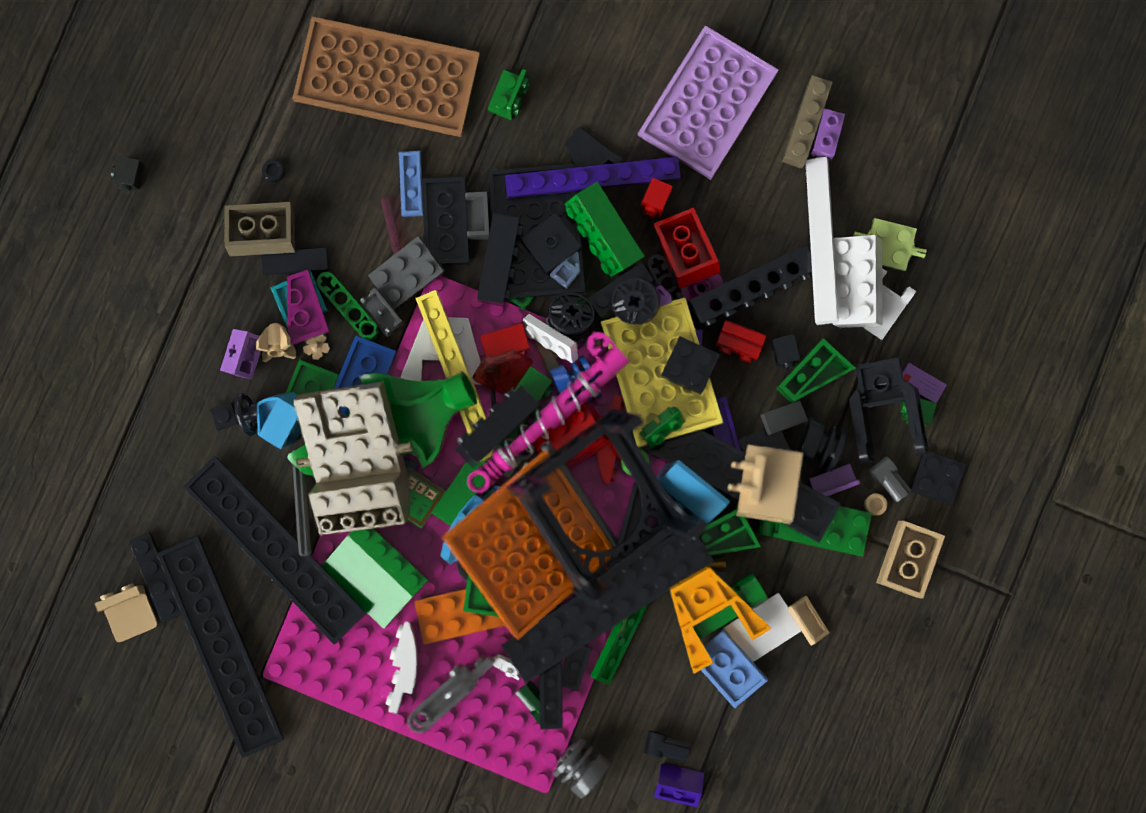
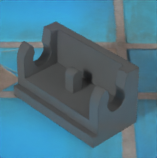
(381, 313)

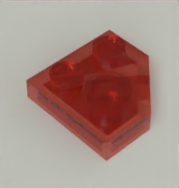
(502, 371)

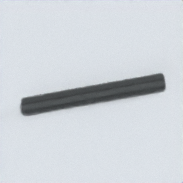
(302, 512)

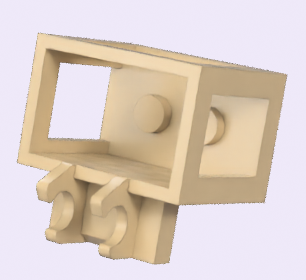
(768, 484)

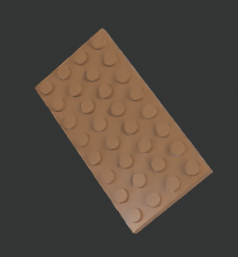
(386, 76)

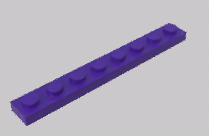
(582, 177)

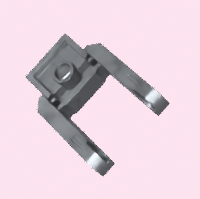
(461, 682)

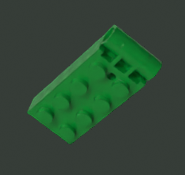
(844, 534)

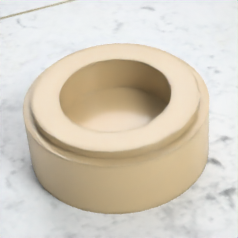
(875, 504)

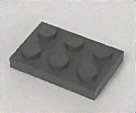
(406, 273)

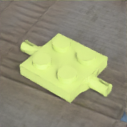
(896, 243)

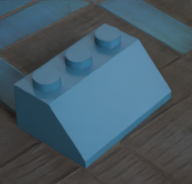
(691, 491)

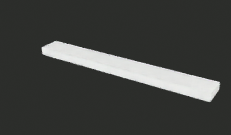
(822, 241)

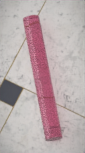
(390, 224)

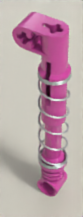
(554, 413)

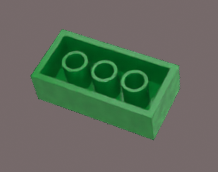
(603, 229)

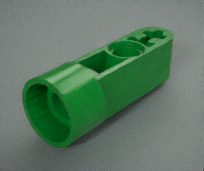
(748, 590)

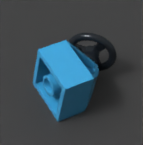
(272, 418)

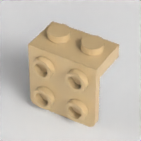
(128, 612)

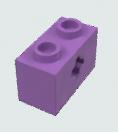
(827, 134)
(241, 354)

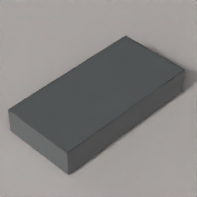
(784, 418)

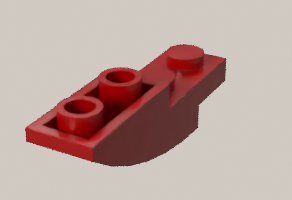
(607, 456)

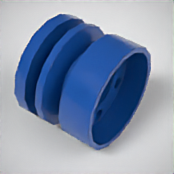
(562, 377)

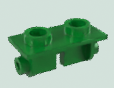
(655, 433)

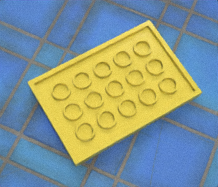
(641, 382)

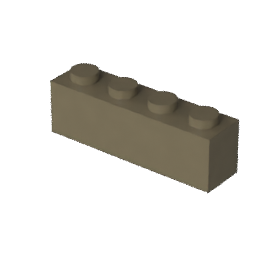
(807, 121)

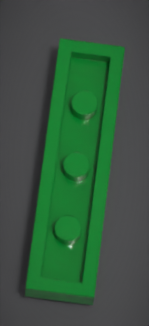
(616, 647)

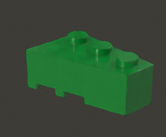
(816, 370)
(728, 534)

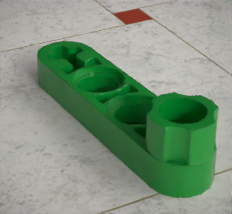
(349, 305)

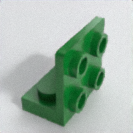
(508, 94)

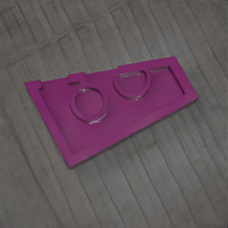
(304, 309)

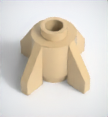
(275, 343)

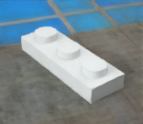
(550, 338)

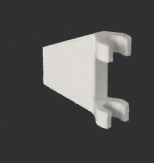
(892, 307)

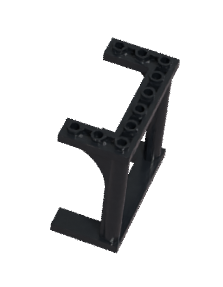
(671, 518)

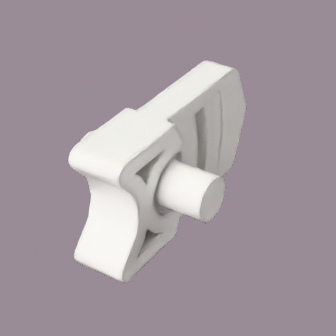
(506, 665)

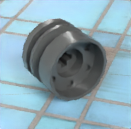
(581, 768)

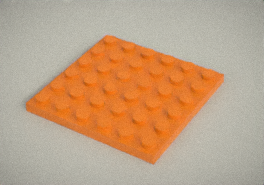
(512, 559)

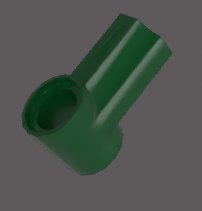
(531, 698)

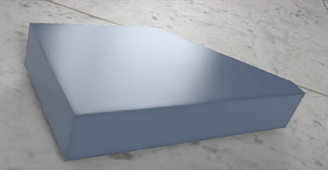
(567, 271)

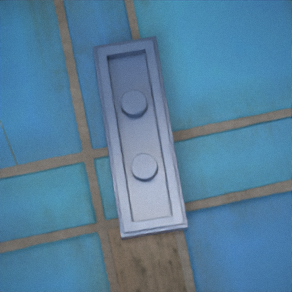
(411, 183)

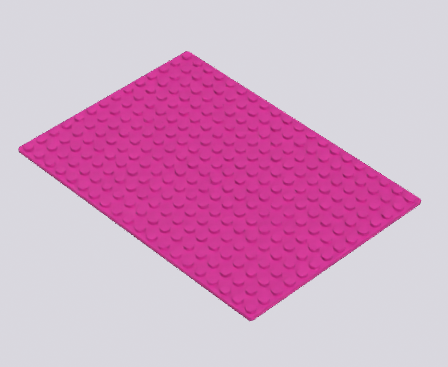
(357, 674)

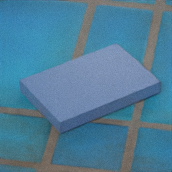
(732, 669)

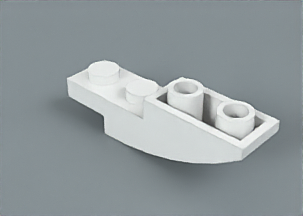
(406, 658)

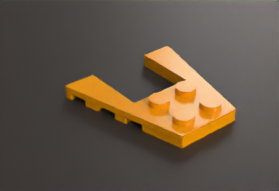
(702, 597)

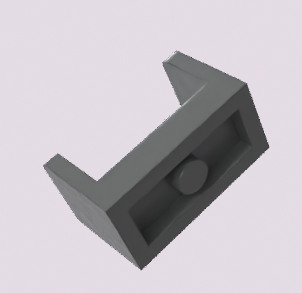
(477, 216)

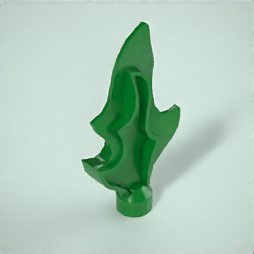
(418, 411)

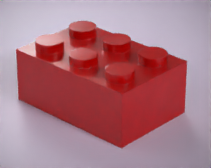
(686, 248)
(574, 425)

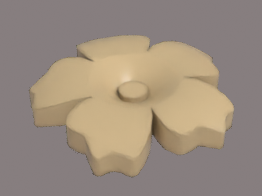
(316, 347)

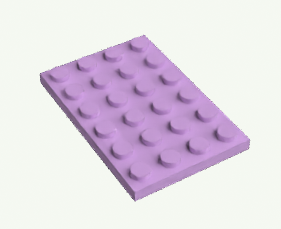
(707, 102)

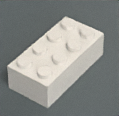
(859, 281)

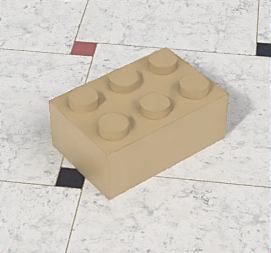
(910, 559)

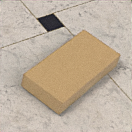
(808, 620)

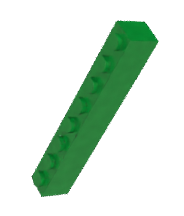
(459, 492)

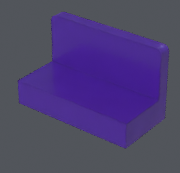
(679, 785)

